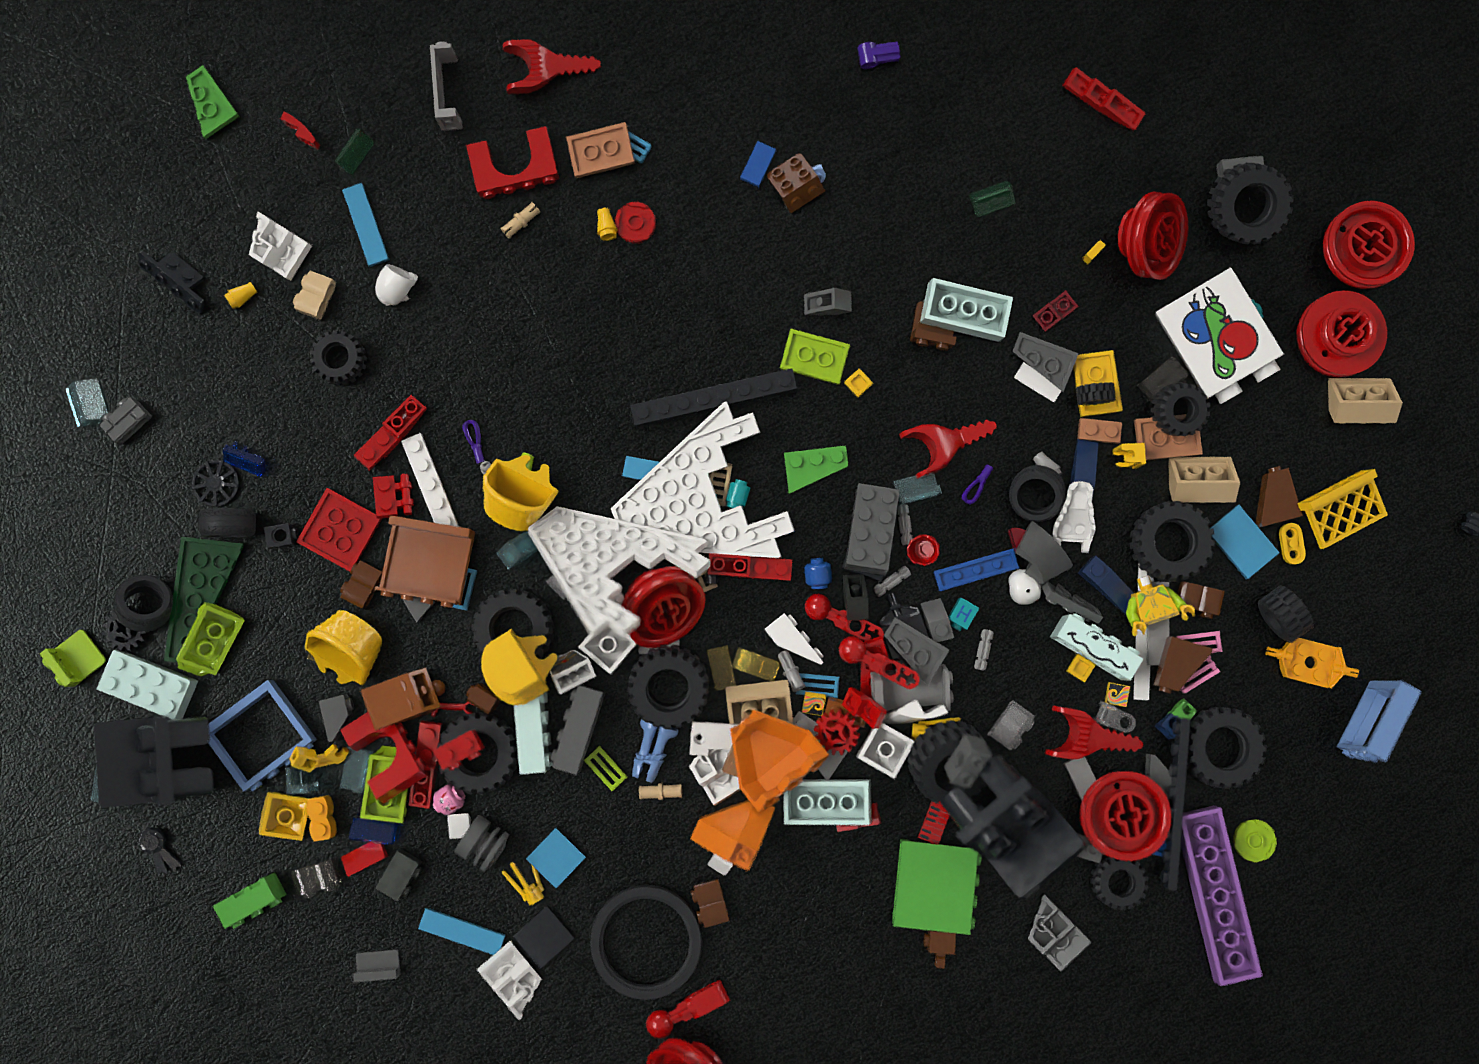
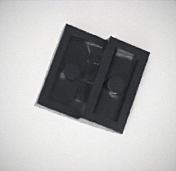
(543, 937)

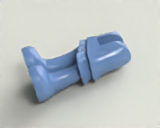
(653, 759)

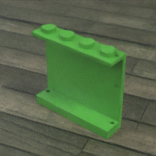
(935, 887)

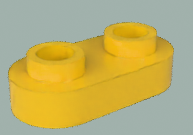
(1294, 543)

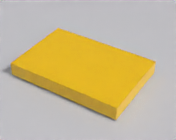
(1095, 369)

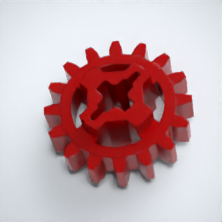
(845, 737)

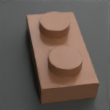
(1099, 431)

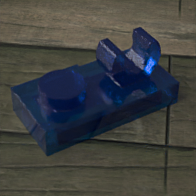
(244, 460)

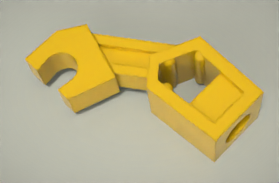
(330, 756)

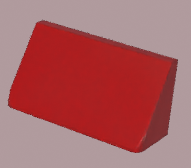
(363, 857)

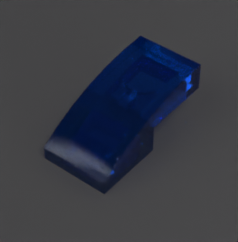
(373, 830)

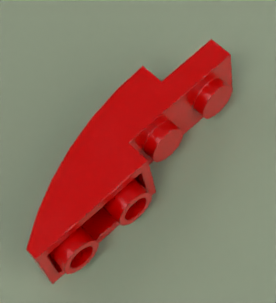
(391, 433)
(750, 567)
(428, 739)

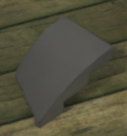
(1044, 554)
(1057, 935)

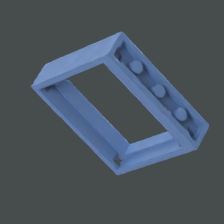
(1390, 726)
(273, 769)

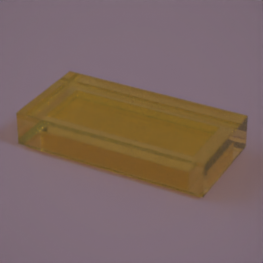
(721, 668)

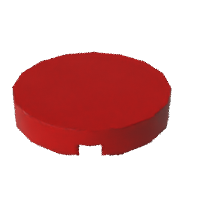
(635, 222)

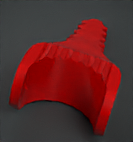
(544, 65)
(945, 442)
(1088, 736)

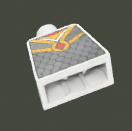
(571, 671)

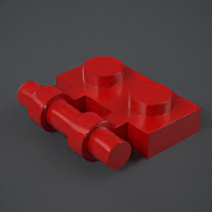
(385, 496)

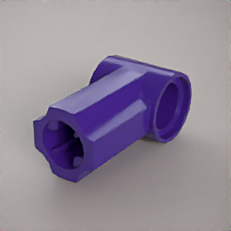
(873, 54)

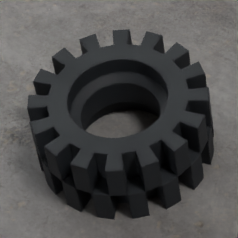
(1096, 393)

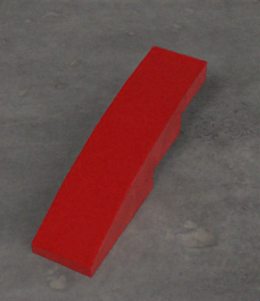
(1103, 99)

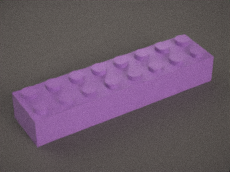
(1218, 896)

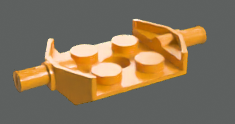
(1328, 664)

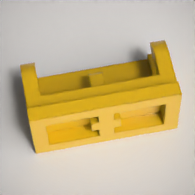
(1133, 455)

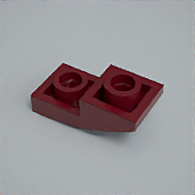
(1055, 311)

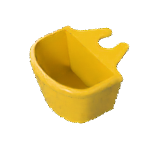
(516, 494)
(344, 646)
(513, 668)

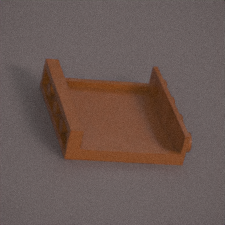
(426, 561)

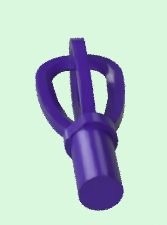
(475, 447)
(980, 479)

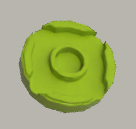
(1254, 840)

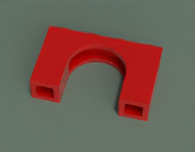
(540, 169)
(405, 768)

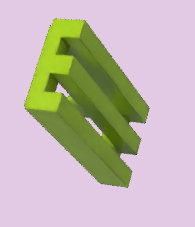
(603, 765)

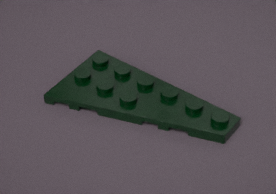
(199, 579)

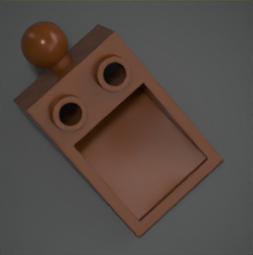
(402, 698)

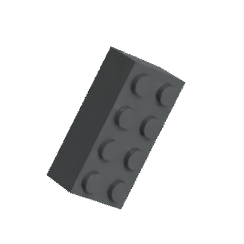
(872, 529)
(578, 730)

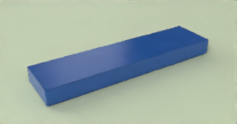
(976, 569)

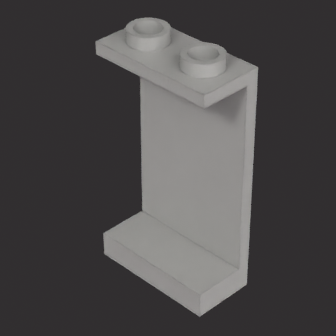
(446, 118)
(893, 696)

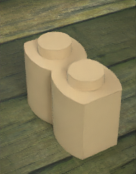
(314, 294)

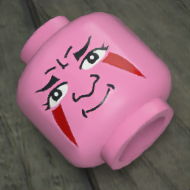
(448, 799)

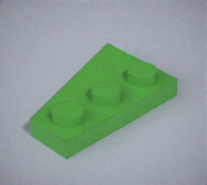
(211, 104)
(812, 465)

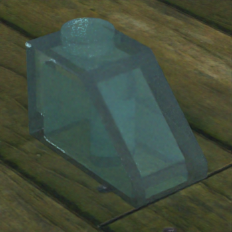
(517, 550)

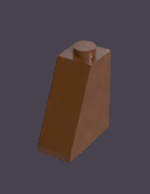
(1277, 498)
(1179, 663)

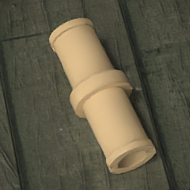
(520, 220)
(660, 791)

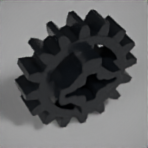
(117, 633)

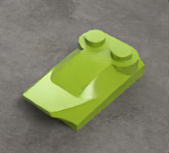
(209, 640)
(373, 809)

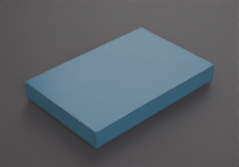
(1243, 542)

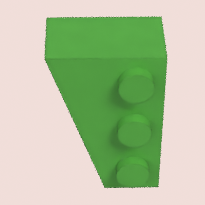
(250, 901)

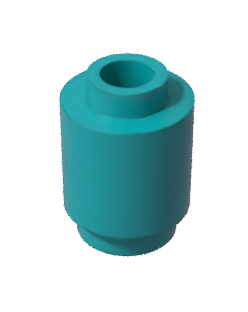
(737, 494)

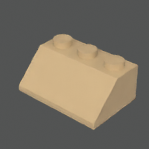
(1363, 400)
(1203, 479)
(766, 697)

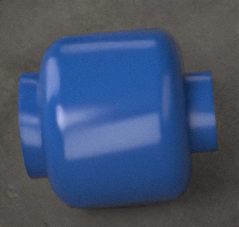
(818, 573)

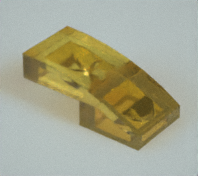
(756, 664)

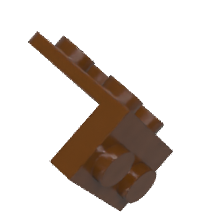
(796, 182)
(930, 335)

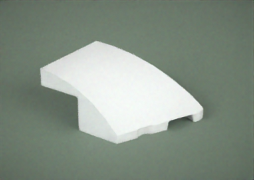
(277, 247)
(912, 712)
(711, 777)
(511, 978)

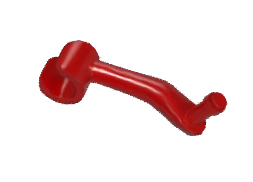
(450, 706)

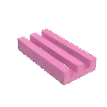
(1199, 635)
(1211, 664)

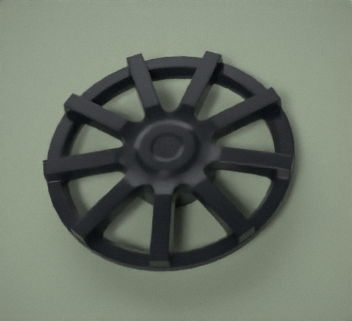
(214, 482)

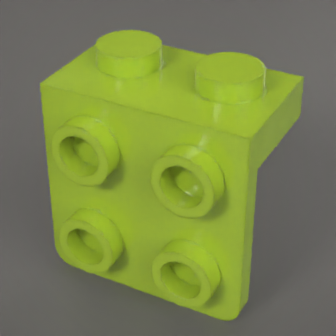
(73, 659)

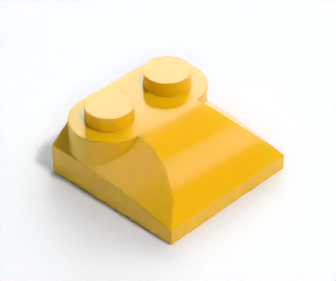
(283, 816)

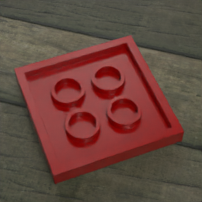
(339, 529)

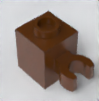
(941, 944)

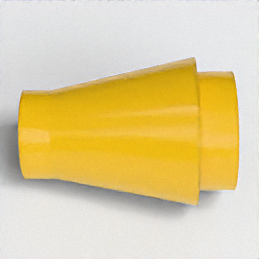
(606, 226)
(239, 295)

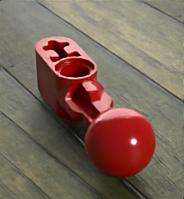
(819, 607)
(853, 651)
(694, 1006)

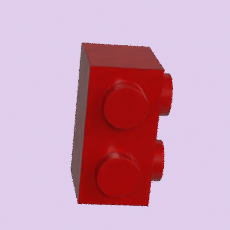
(462, 747)

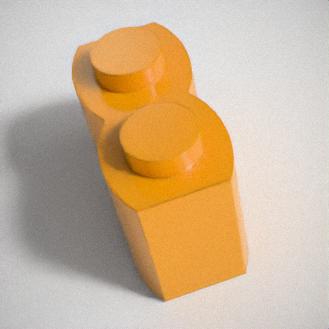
(322, 822)

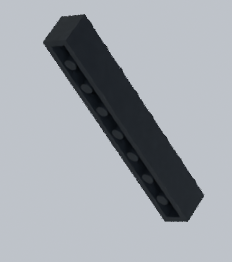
(710, 398)

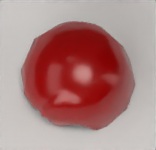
(923, 550)

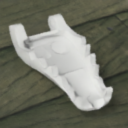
(1076, 517)

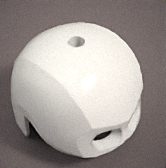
(1019, 583)

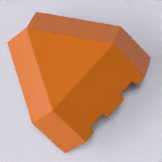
(772, 757)
(733, 832)

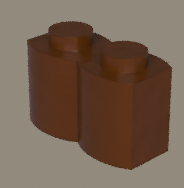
(361, 586)
(1202, 598)
(483, 698)
(711, 903)

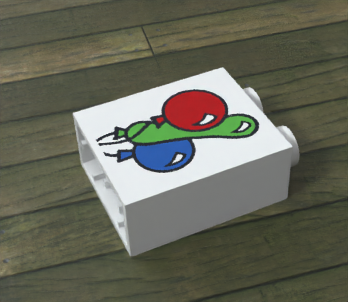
(1220, 336)

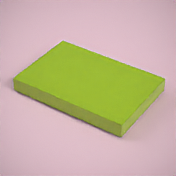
(815, 356)

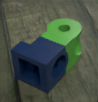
(1181, 709)

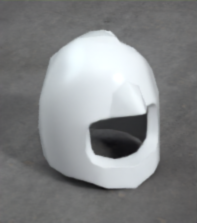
(394, 285)

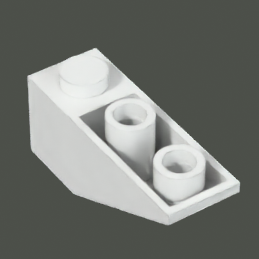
(788, 637)

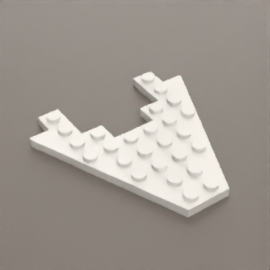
(682, 498)
(591, 549)

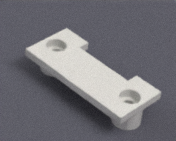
(713, 737)

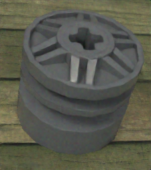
(482, 843)

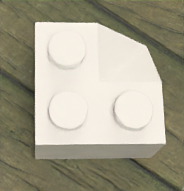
(608, 648)
(885, 749)

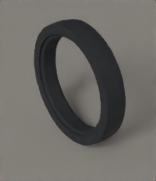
(619, 983)

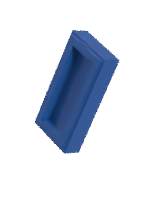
(758, 164)

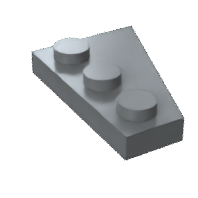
(832, 761)

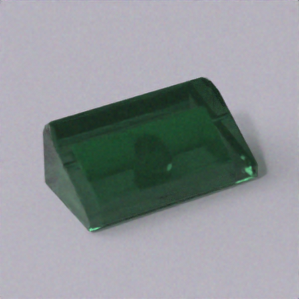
(354, 151)
(992, 198)

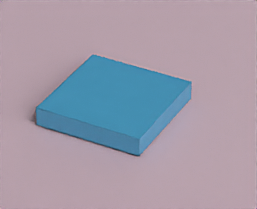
(555, 858)

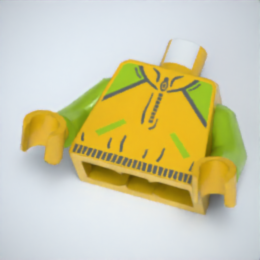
(1154, 605)

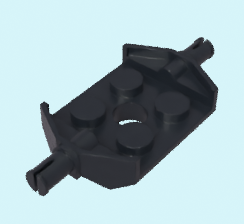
(906, 614)

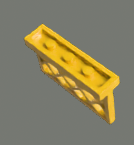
(1341, 491)

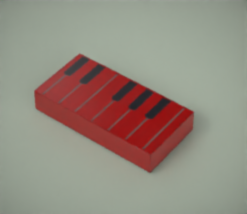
(934, 823)

